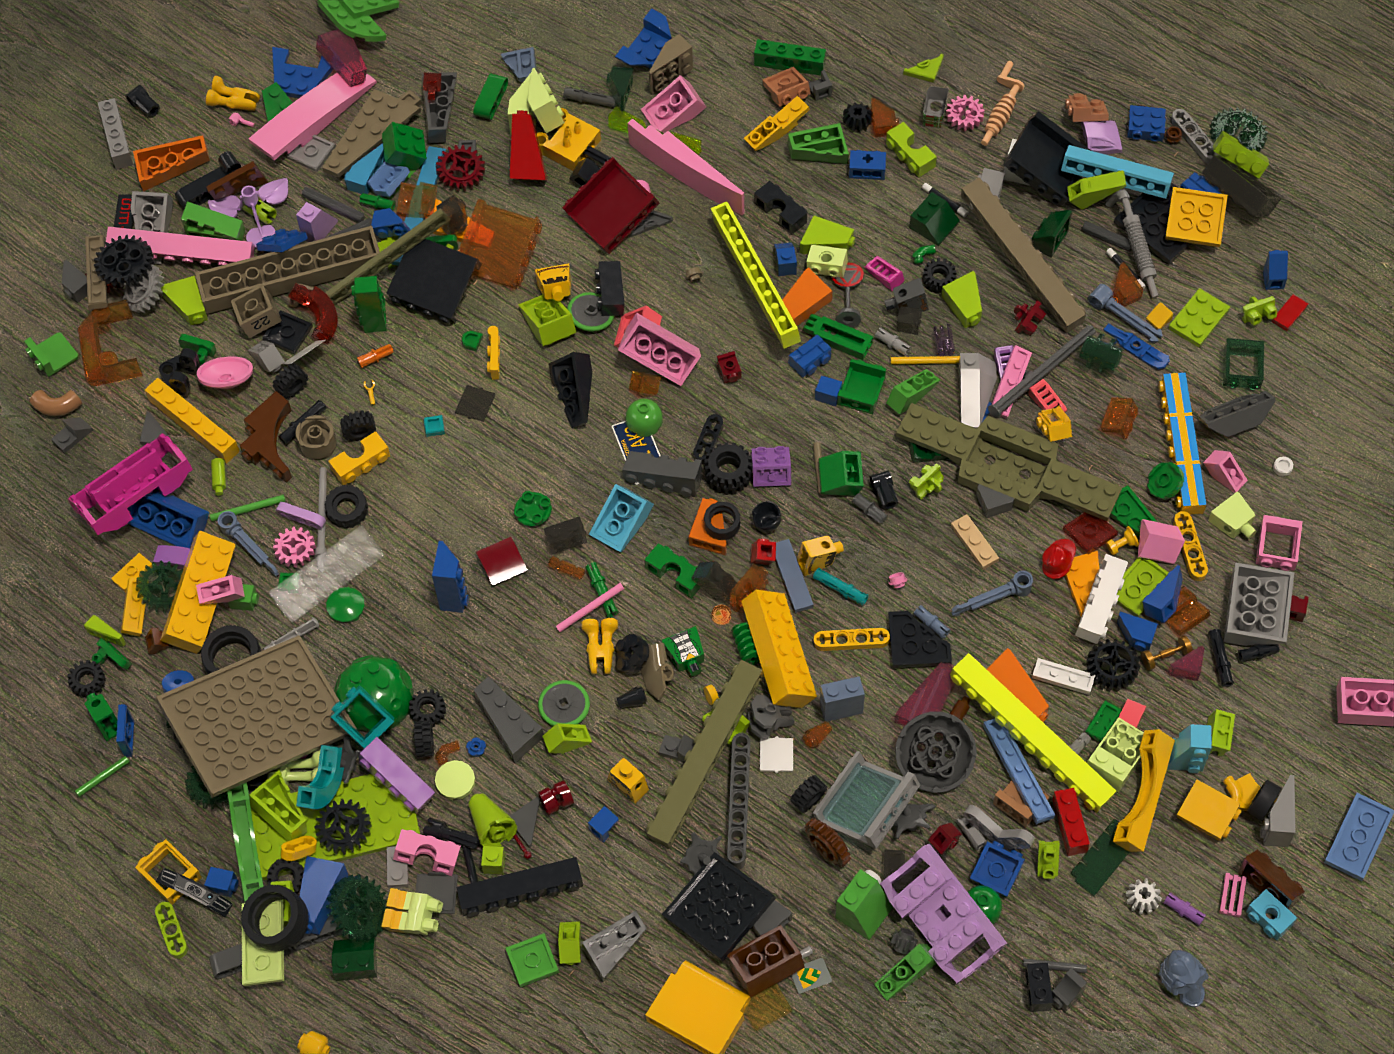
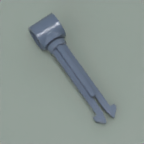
(1103, 298)
(235, 531)
(1010, 588)

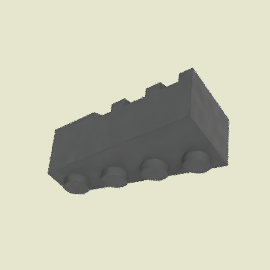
(439, 111)
(664, 473)

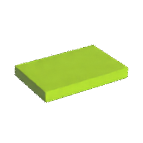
(1139, 582)

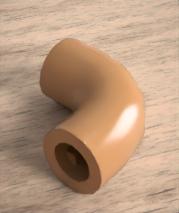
(55, 406)

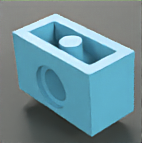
(1268, 903)

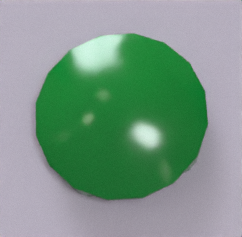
(532, 508)
(345, 605)

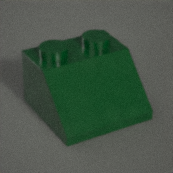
(934, 219)
(1052, 232)
(354, 959)

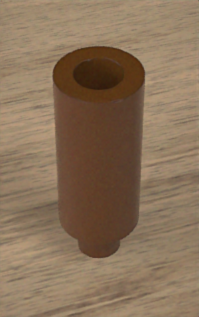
(961, 708)

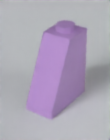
(315, 222)

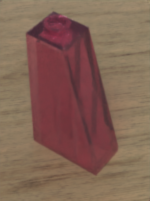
(343, 56)
(929, 696)

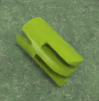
(263, 210)

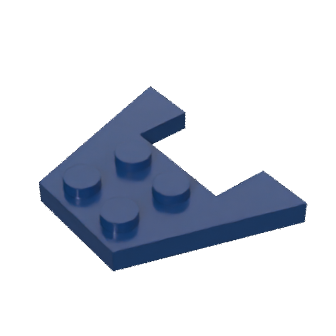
(297, 79)

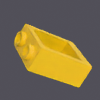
(159, 852)

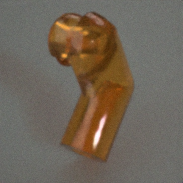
(444, 750)

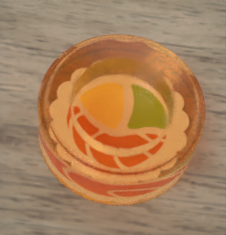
(721, 614)

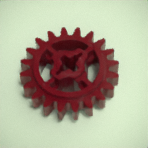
(456, 175)

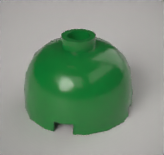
(988, 901)

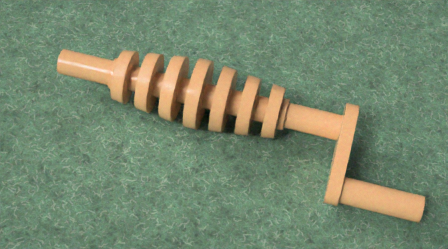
(1003, 109)

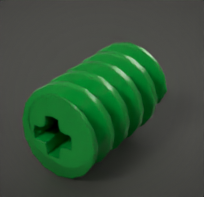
(745, 643)

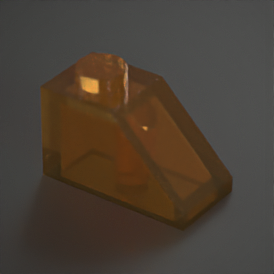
(882, 118)
(1126, 288)

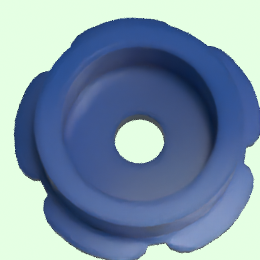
(476, 752)

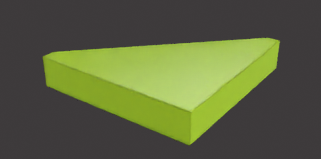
(925, 70)

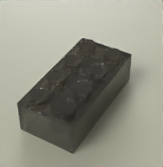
(1241, 186)

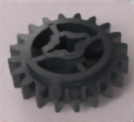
(338, 811)

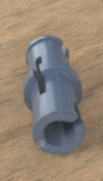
(932, 621)

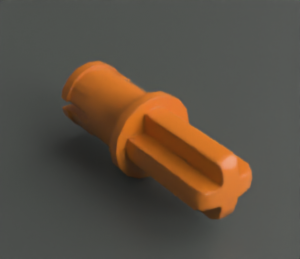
(374, 355)

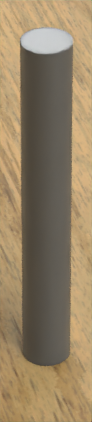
(1052, 965)

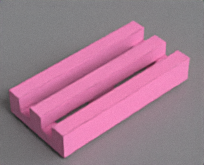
(1235, 879)

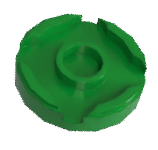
(1165, 480)

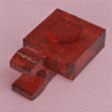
(431, 83)

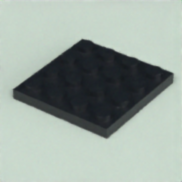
(1153, 215)
(718, 906)

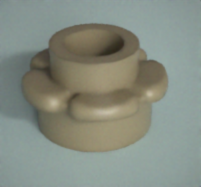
(694, 274)

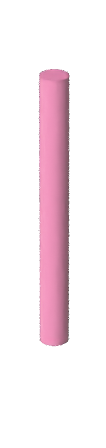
(590, 607)

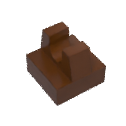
(153, 641)

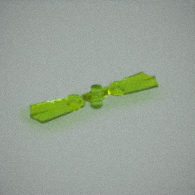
(619, 121)

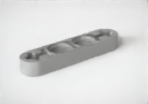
(1198, 134)

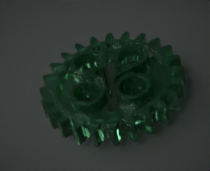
(1251, 136)
(357, 907)

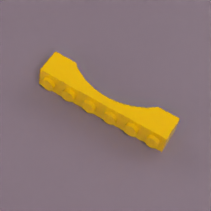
(1155, 756)

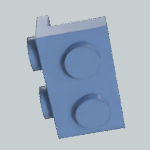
(387, 179)

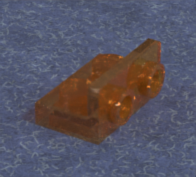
(1120, 416)

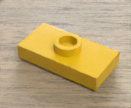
(130, 570)

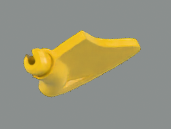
(1242, 790)

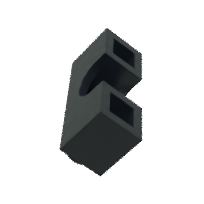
(772, 197)

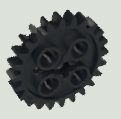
(123, 261)

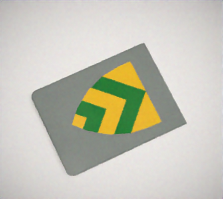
(812, 976)

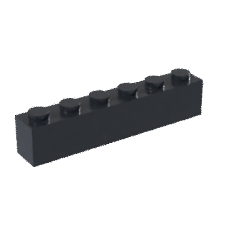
(520, 887)

